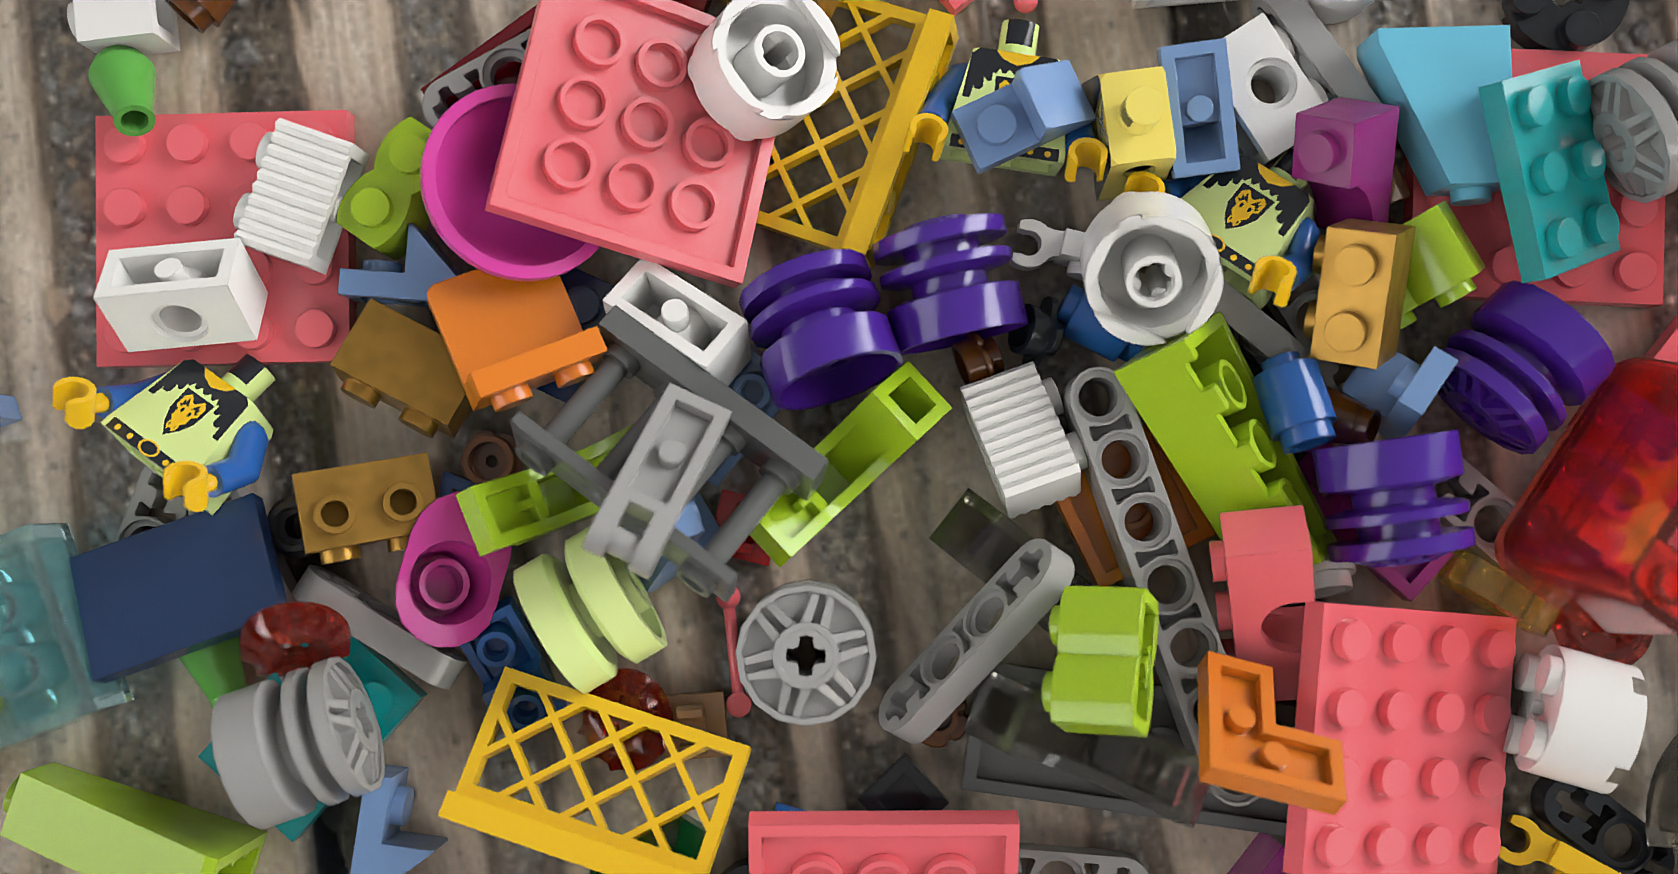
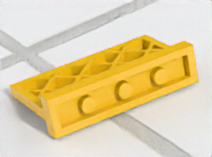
(887, 164)
(562, 834)

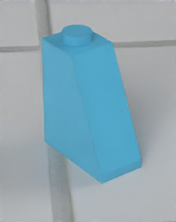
(1441, 115)

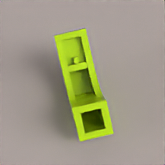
(857, 454)
(528, 504)

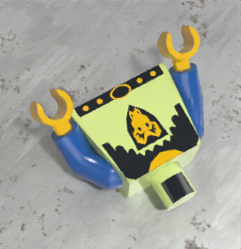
(984, 74)
(1257, 223)
(182, 425)

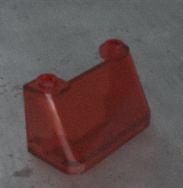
(1604, 508)

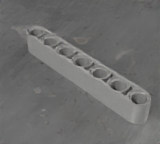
(1160, 547)

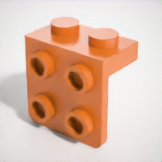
(512, 336)

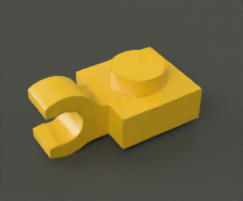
(1550, 851)

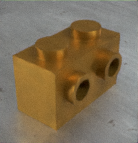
(1359, 292)
(404, 367)
(362, 505)

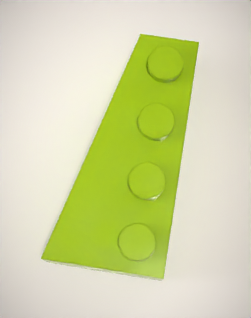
(1213, 430)

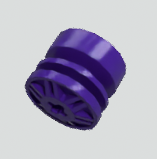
(949, 282)
(819, 329)
(1523, 366)
(1394, 499)

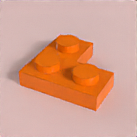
(1253, 754)

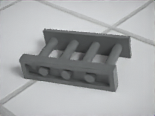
(635, 350)

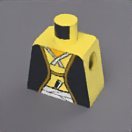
(1132, 124)

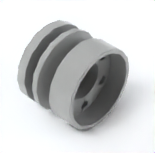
(1638, 124)
(776, 678)
(297, 743)

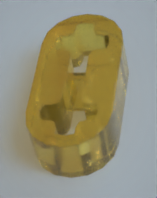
(1497, 592)

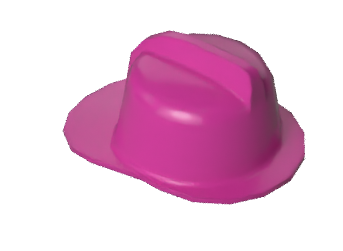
(443, 583)

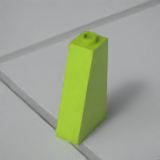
(121, 829)

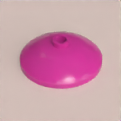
(455, 189)

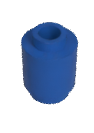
(1085, 329)
(1295, 402)

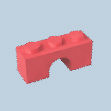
(1266, 566)

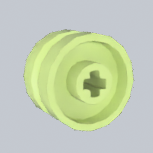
(588, 612)

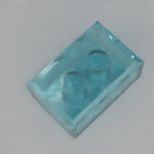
(42, 639)

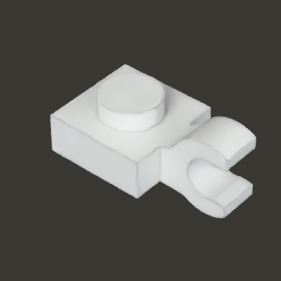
(1054, 245)

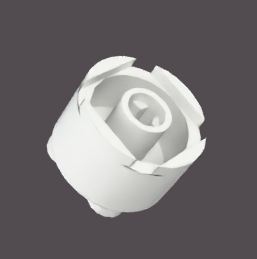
(765, 65)
(1166, 298)
(1576, 717)

